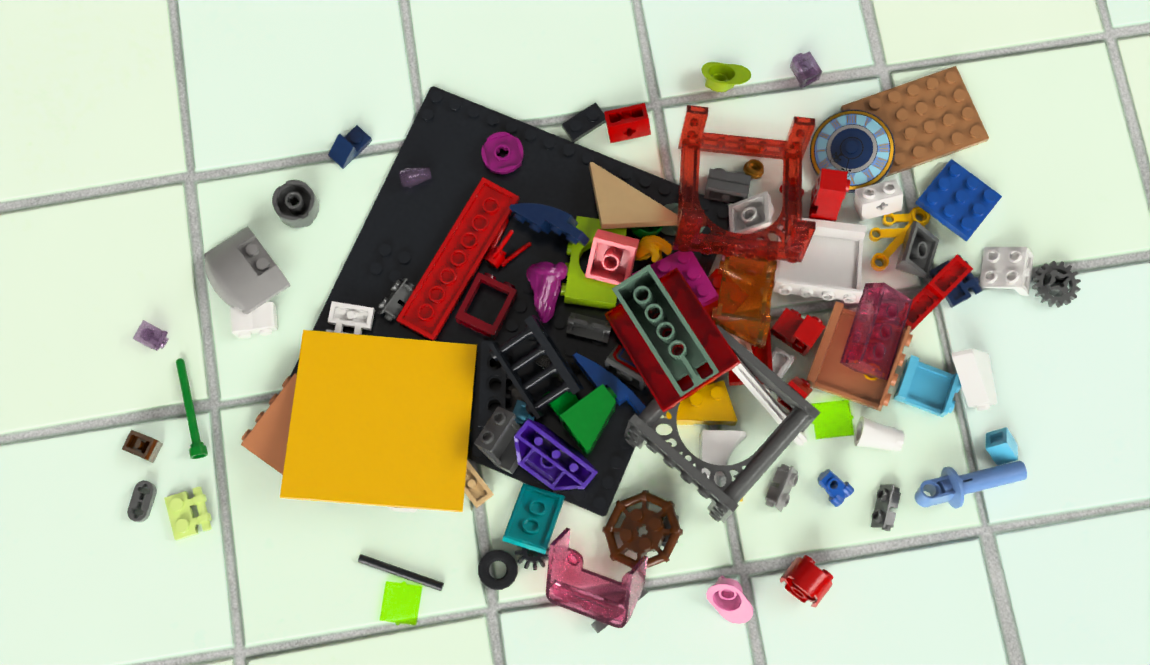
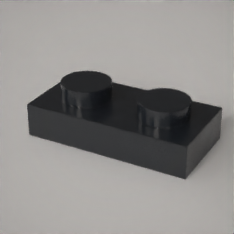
(584, 122)

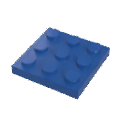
(958, 200)

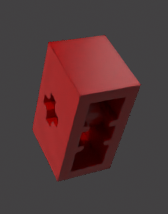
(627, 123)

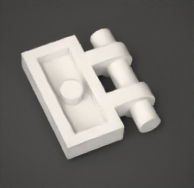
(350, 316)

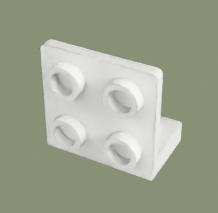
(1007, 268)

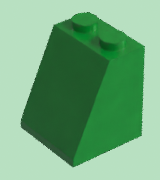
(589, 418)

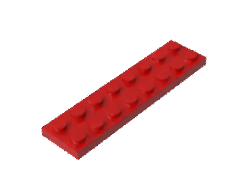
(457, 259)

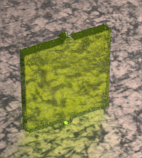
(833, 420)
(401, 603)

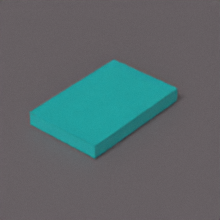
(533, 518)

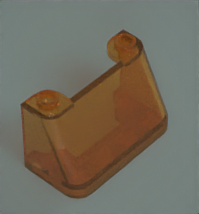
(745, 298)

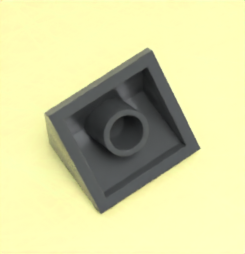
(917, 251)

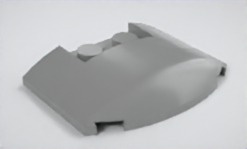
(243, 272)

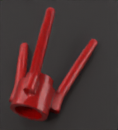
(496, 255)

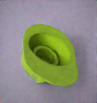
(723, 77)

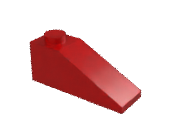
(800, 386)

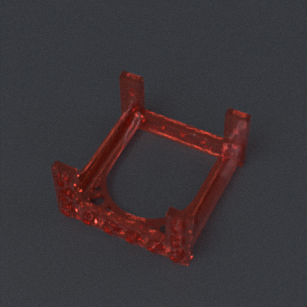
(692, 217)

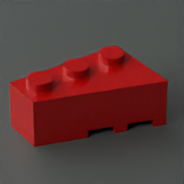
(828, 194)

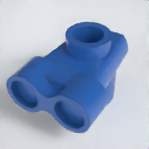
(837, 489)

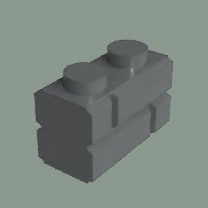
(727, 186)

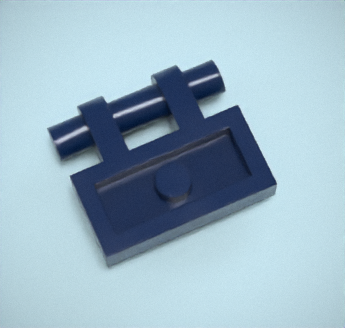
(960, 292)

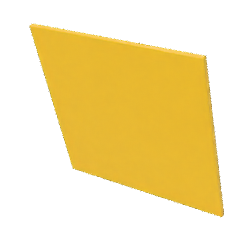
(380, 421)

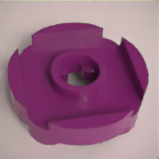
(496, 163)

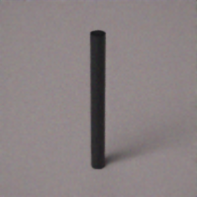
(400, 572)

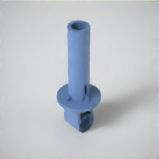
(953, 487)

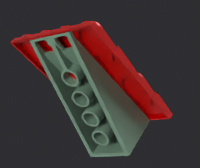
(669, 335)

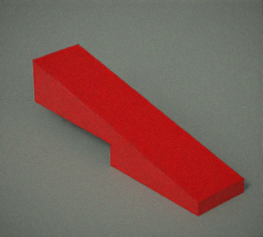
(937, 290)

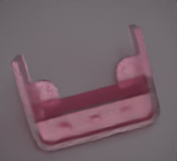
(590, 592)

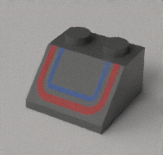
(622, 367)

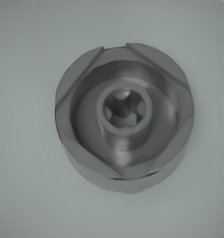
(288, 195)

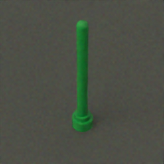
(198, 449)

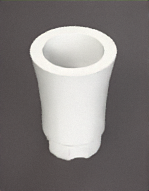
(878, 435)

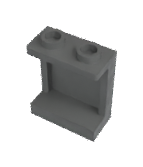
(498, 440)

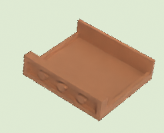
(837, 379)
(271, 432)

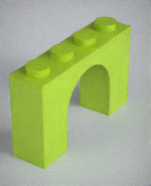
(584, 290)

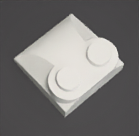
(751, 214)

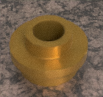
(754, 169)

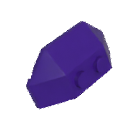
(551, 458)

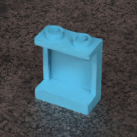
(927, 387)

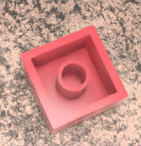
(611, 257)

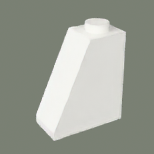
(975, 378)

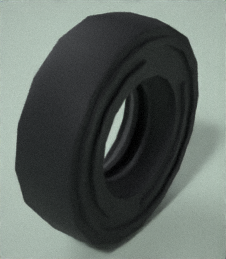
(507, 579)

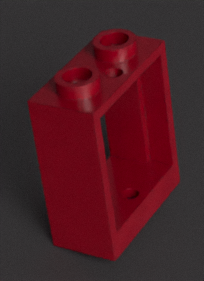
(478, 325)

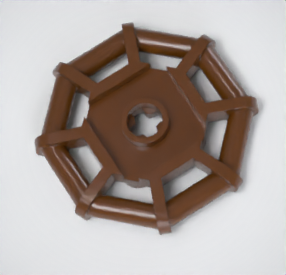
(637, 519)

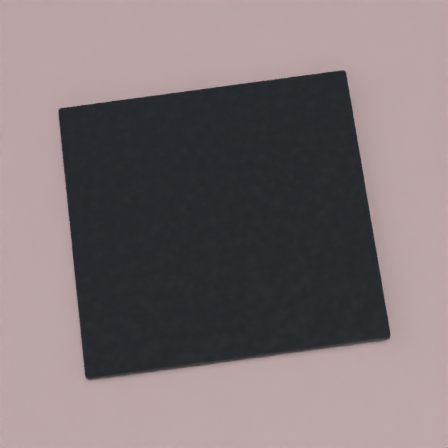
(414, 221)

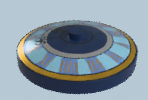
(854, 144)

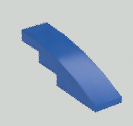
(598, 375)

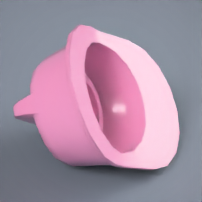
(730, 601)

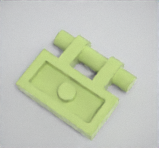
(182, 516)

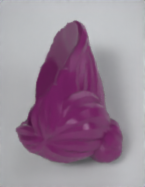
(546, 285)

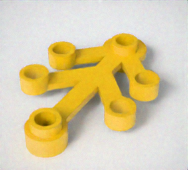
(899, 233)

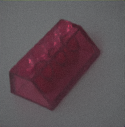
(876, 330)

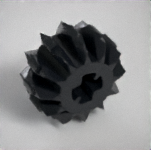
(531, 559)

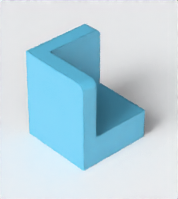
(1001, 446)

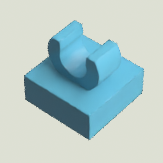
(521, 412)

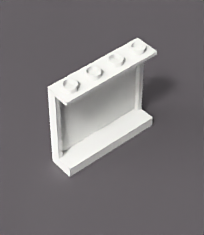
(829, 267)

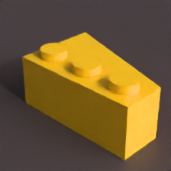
(707, 406)

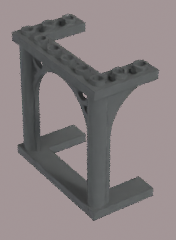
(725, 499)

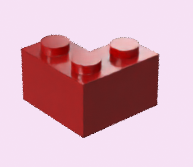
(797, 332)

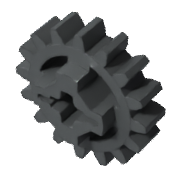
(1060, 293)

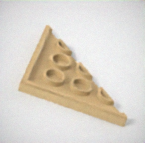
(625, 206)

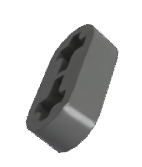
(136, 501)

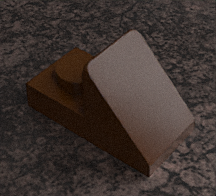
(142, 446)

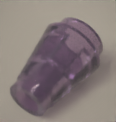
(414, 175)

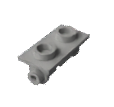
(786, 479)

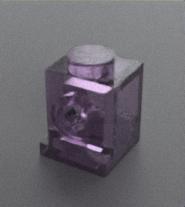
(807, 62)

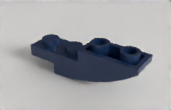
(549, 219)

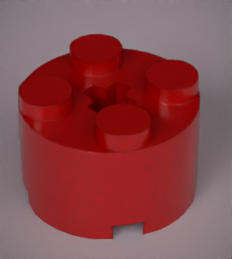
(807, 581)

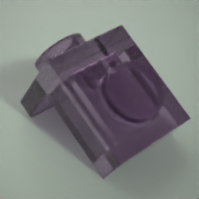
(150, 336)

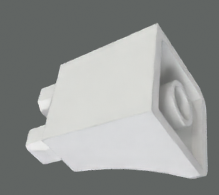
(717, 447)

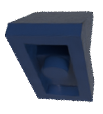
(349, 147)

